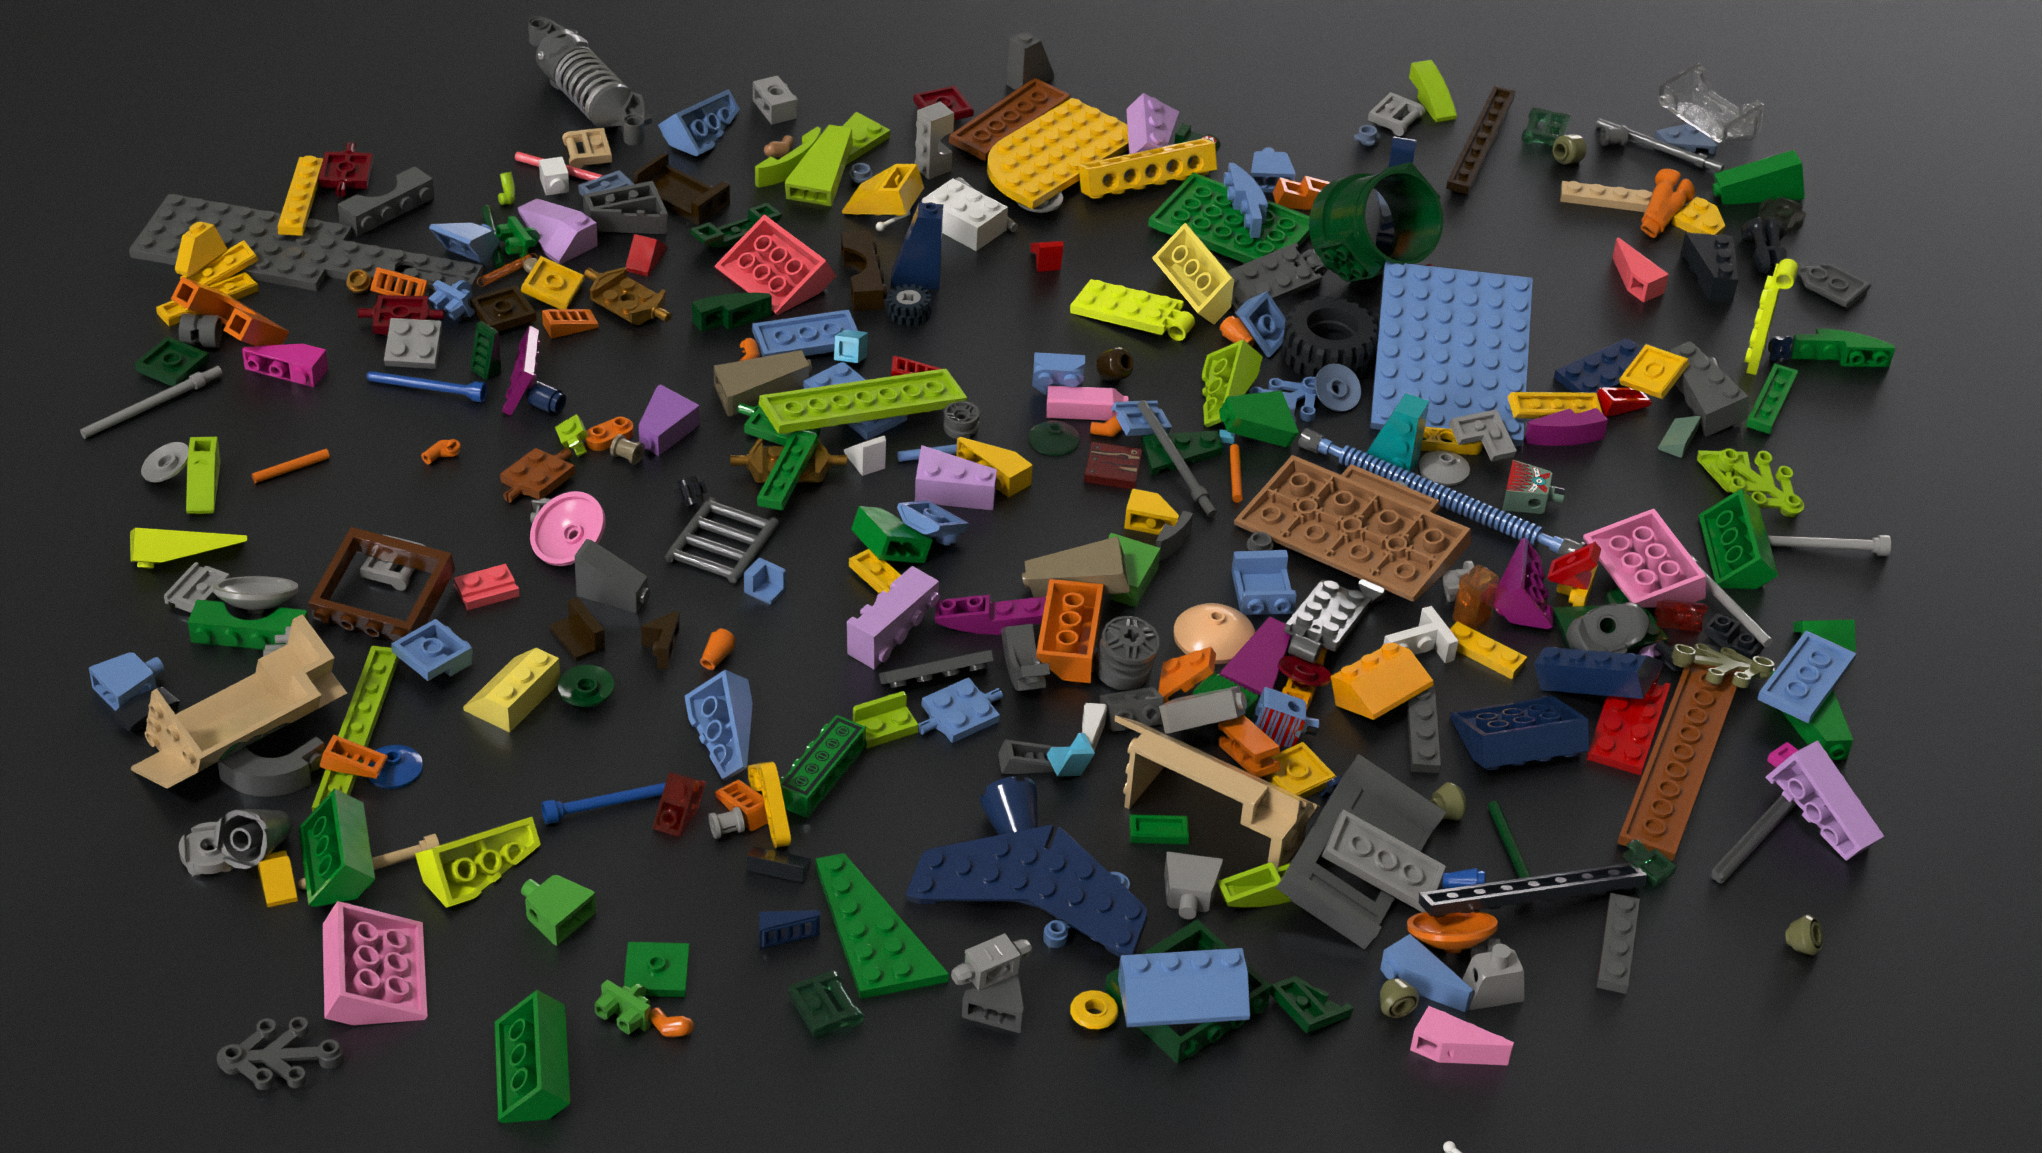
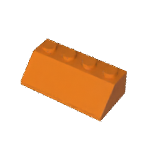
(1070, 628)

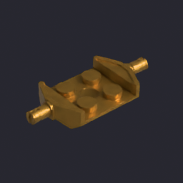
(626, 296)
(762, 460)

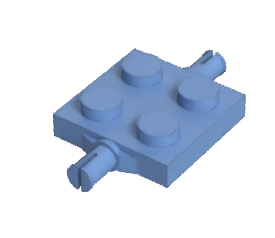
(960, 710)

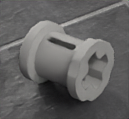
(726, 822)

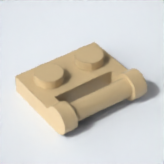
(595, 147)

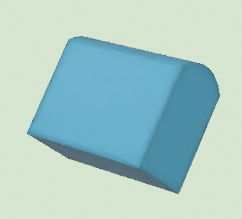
(1226, 437)

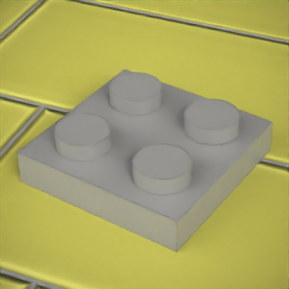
(413, 343)

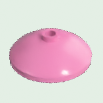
(565, 525)

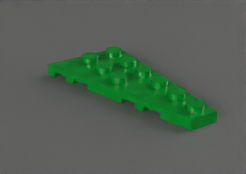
(875, 940)

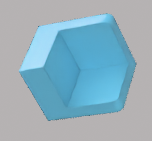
(851, 346)
(1072, 759)

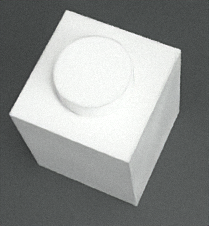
(554, 176)

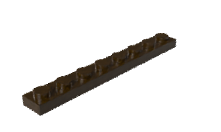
(1480, 140)

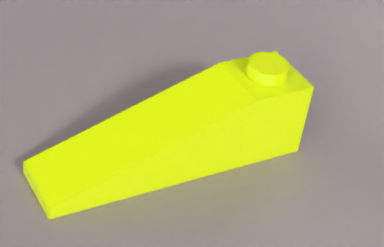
(161, 546)

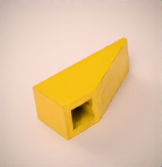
(1013, 470)

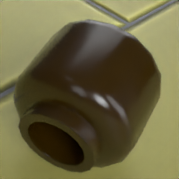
(1115, 364)

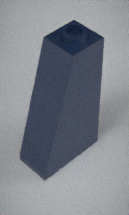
(921, 250)

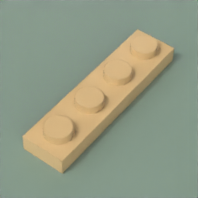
(1604, 196)

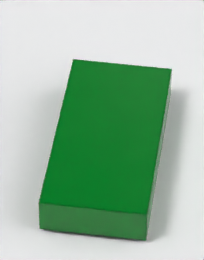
(1158, 829)

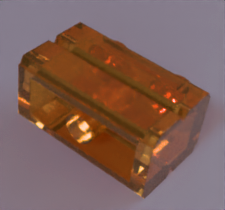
(1475, 597)

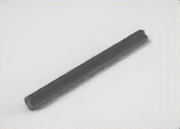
(1751, 839)

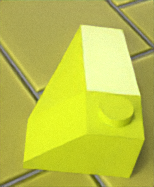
(470, 864)

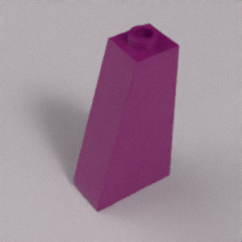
(1257, 661)

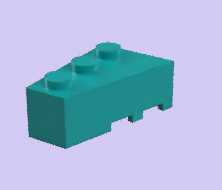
(1402, 434)

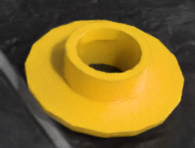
(1094, 1000)

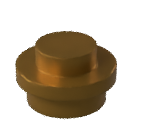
(358, 281)

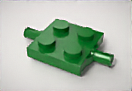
(761, 427)

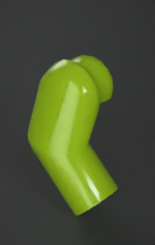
(508, 196)

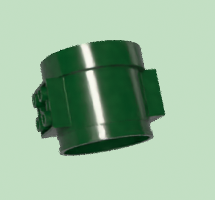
(1340, 226)

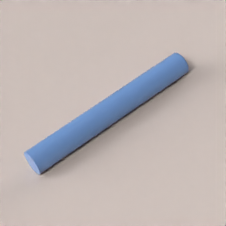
(914, 454)

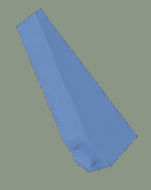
(700, 125)
(723, 718)

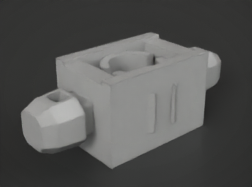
(991, 962)

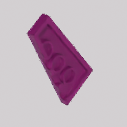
(524, 369)

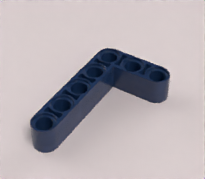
(1401, 152)

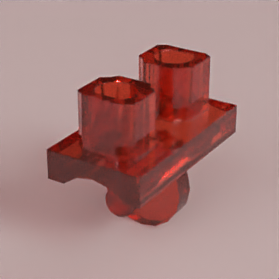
(1680, 615)

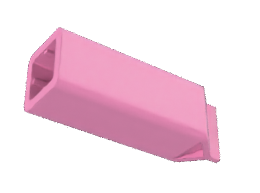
(1082, 402)

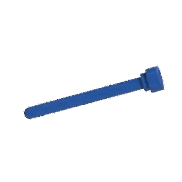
(475, 391)
(553, 811)

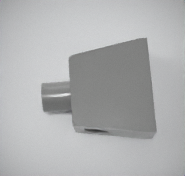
(1191, 882)
(1495, 978)

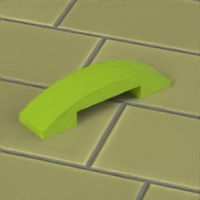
(775, 171)

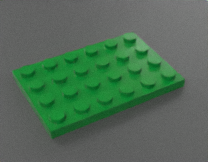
(1211, 216)

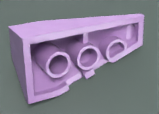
(561, 230)

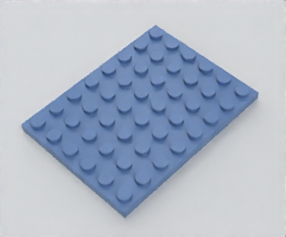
(1452, 342)

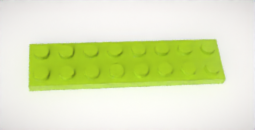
(861, 400)

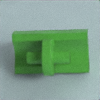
(627, 1003)

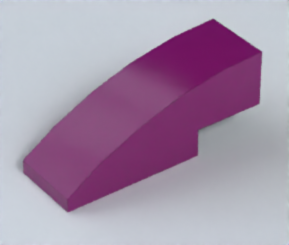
(1567, 428)

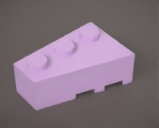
(1149, 124)
(954, 481)

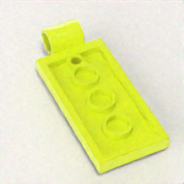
(1783, 278)
(1133, 309)

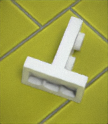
(1429, 635)

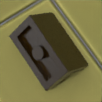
(579, 632)

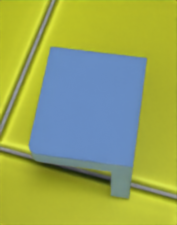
(765, 581)

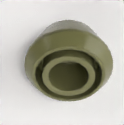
(1450, 799)
(1805, 935)
(1398, 998)

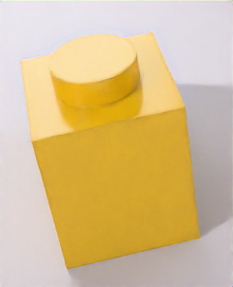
(198, 248)
(1148, 512)

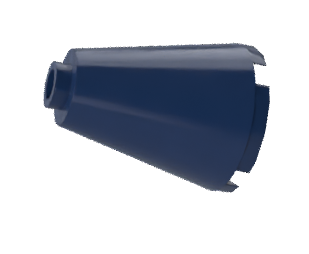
(1011, 805)

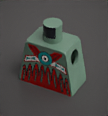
(1530, 489)

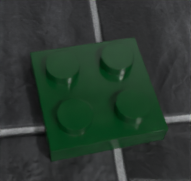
(171, 361)

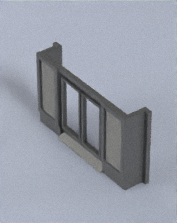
(1381, 802)

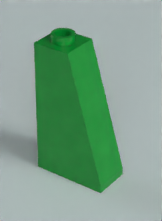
(1761, 179)
(1827, 727)

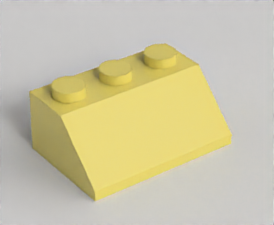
(516, 689)

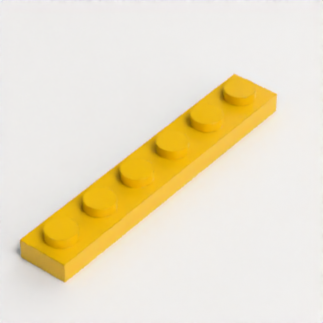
(300, 196)

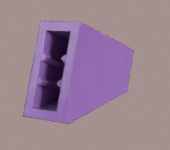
(667, 420)

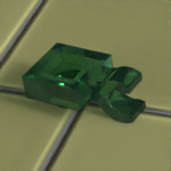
(1652, 863)

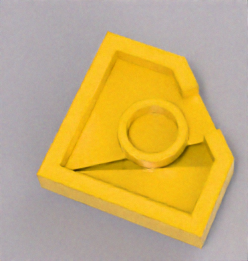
(1700, 217)

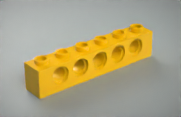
(1093, 173)

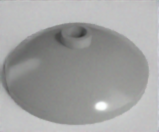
(255, 592)

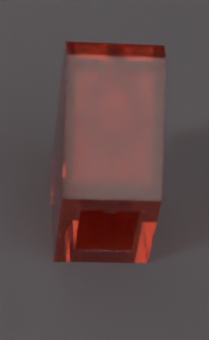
(678, 803)

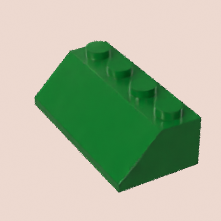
(1738, 543)
(336, 851)
(532, 1060)

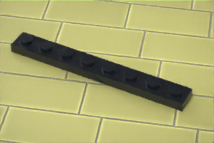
(1531, 889)

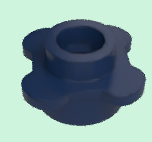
(1775, 345)

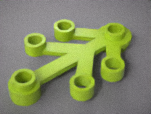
(1785, 500)

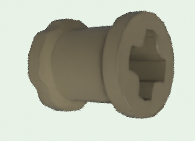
(627, 449)

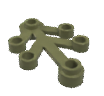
(1726, 662)

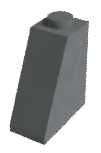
(1027, 61)
(609, 579)
(996, 1005)

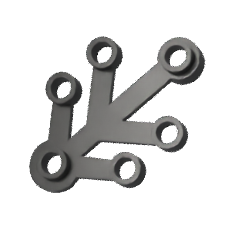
(239, 1057)

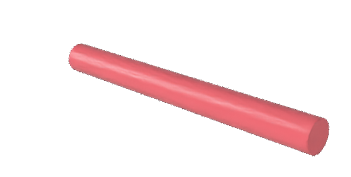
(572, 171)

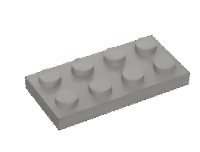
(1382, 859)

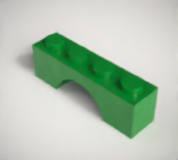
(216, 626)

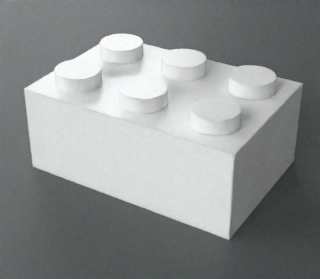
(969, 214)

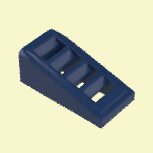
(782, 927)

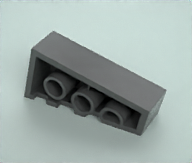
(1710, 391)

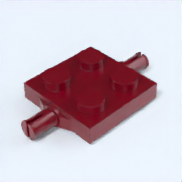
(345, 170)
(398, 307)

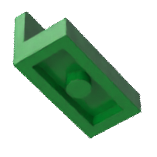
(1836, 631)

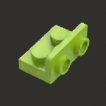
(885, 719)

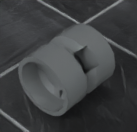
(209, 330)

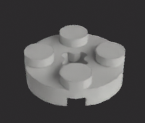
(195, 854)

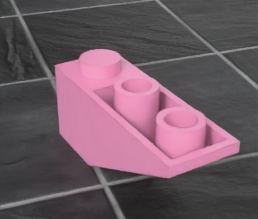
(1457, 1041)

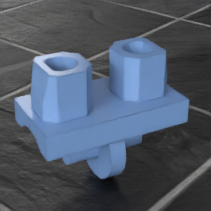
(452, 298)

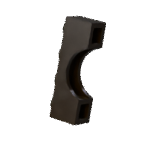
(860, 253)

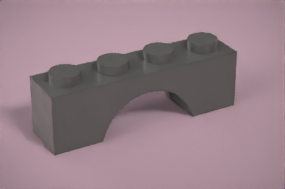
(370, 212)

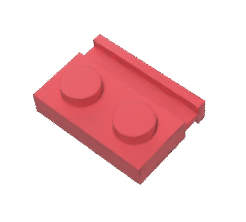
(486, 586)

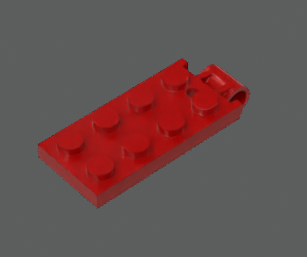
(1628, 729)

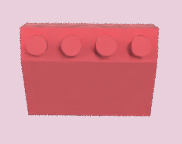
(776, 264)

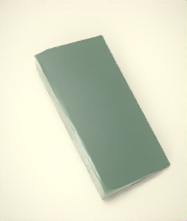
(1680, 435)

